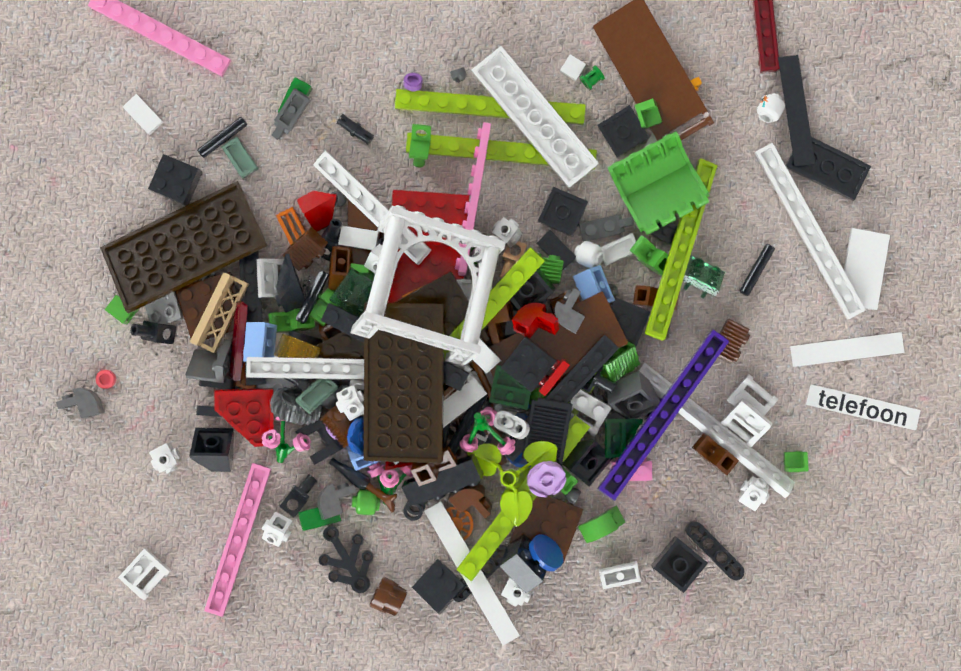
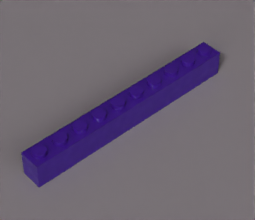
(662, 415)

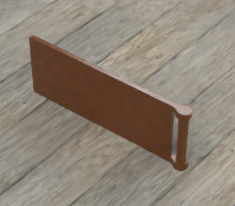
(651, 68)
(565, 344)

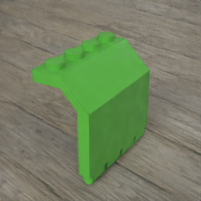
(658, 183)

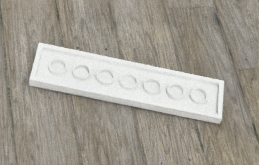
(535, 117)

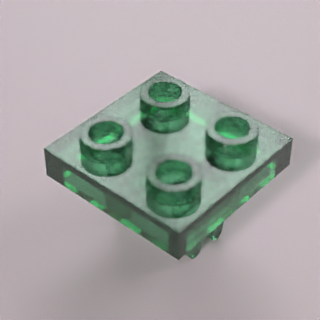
(703, 276)
(352, 292)

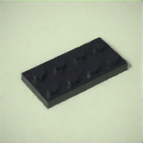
(833, 170)

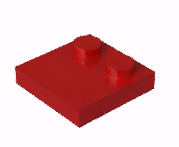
(549, 381)

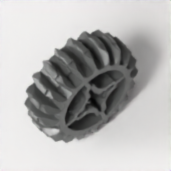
(286, 408)

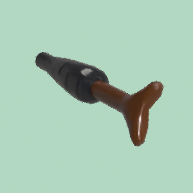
(363, 482)

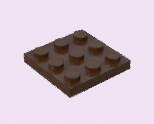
(194, 300)
(552, 519)

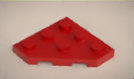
(246, 411)

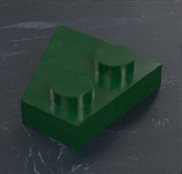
(508, 390)
(619, 435)

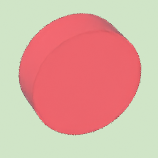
(105, 379)

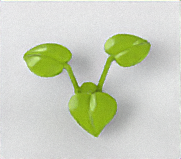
(515, 504)

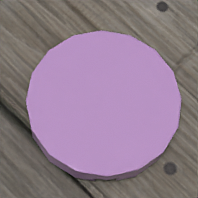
(546, 479)

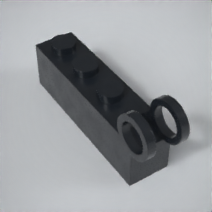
(450, 480)

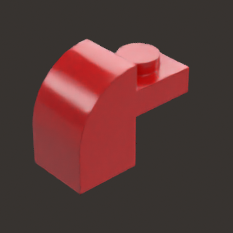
(532, 317)

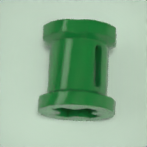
(592, 77)

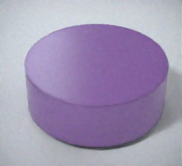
(413, 82)

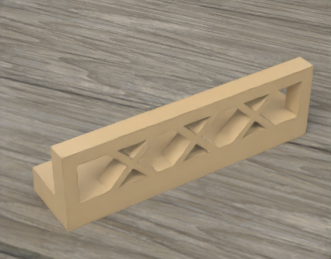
(212, 310)

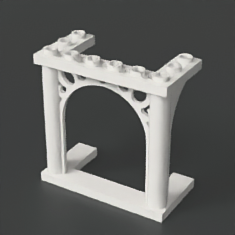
(485, 254)

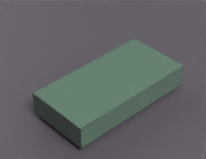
(239, 157)
(316, 394)

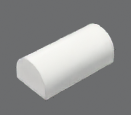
(619, 575)

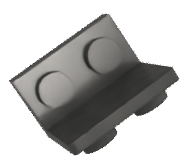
(209, 365)

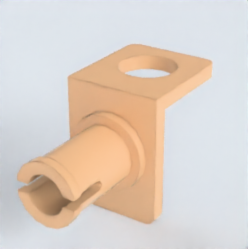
(510, 259)

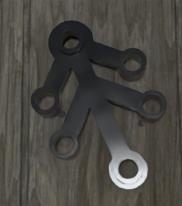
(347, 562)

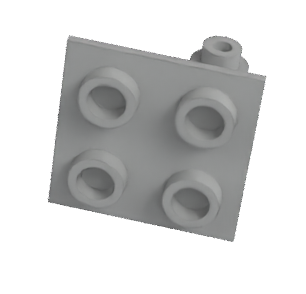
(164, 309)

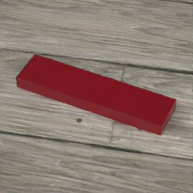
(766, 35)
(238, 340)

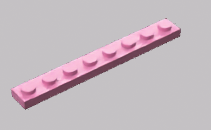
(162, 35)
(474, 190)
(237, 539)

